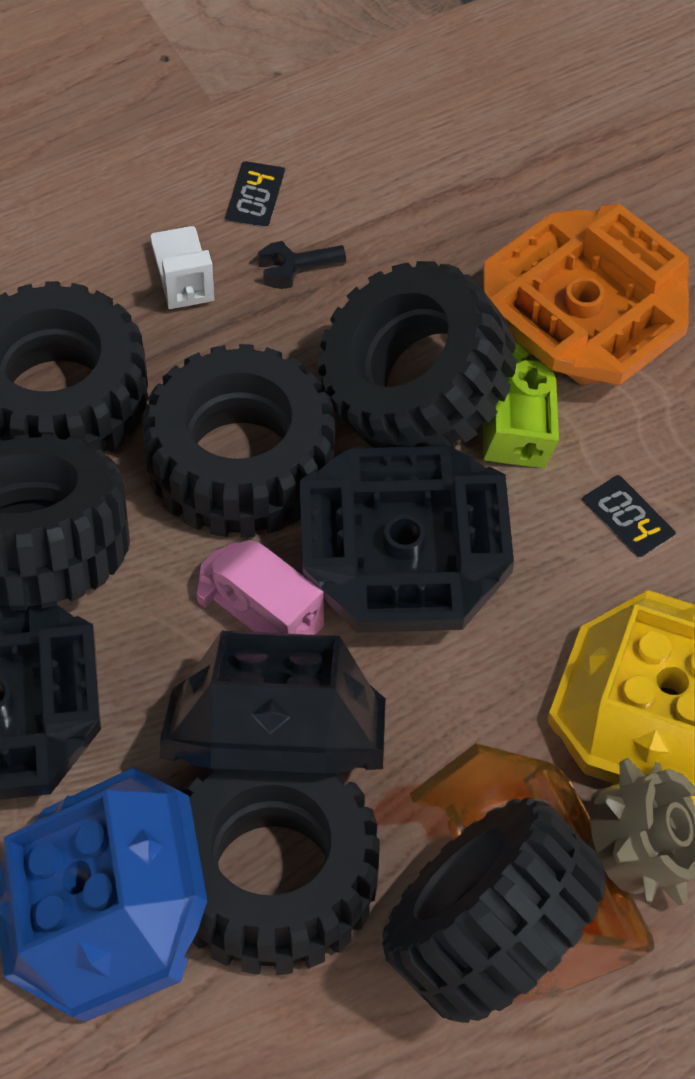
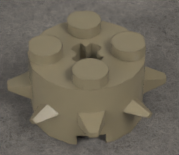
(646, 831)

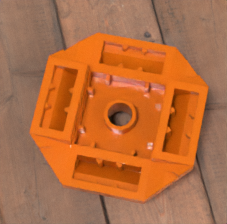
(591, 293)

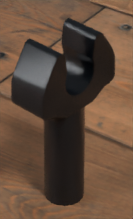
(292, 263)

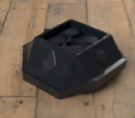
(419, 495)
(46, 697)
(276, 707)

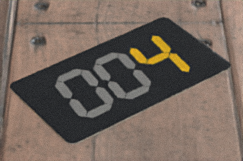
(255, 194)
(629, 516)

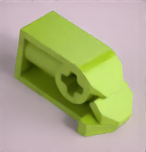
(527, 421)

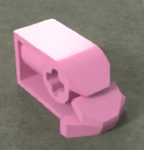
(261, 590)

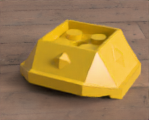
(612, 694)

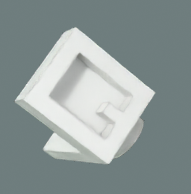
(183, 267)

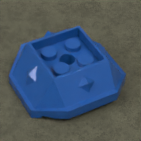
(102, 896)

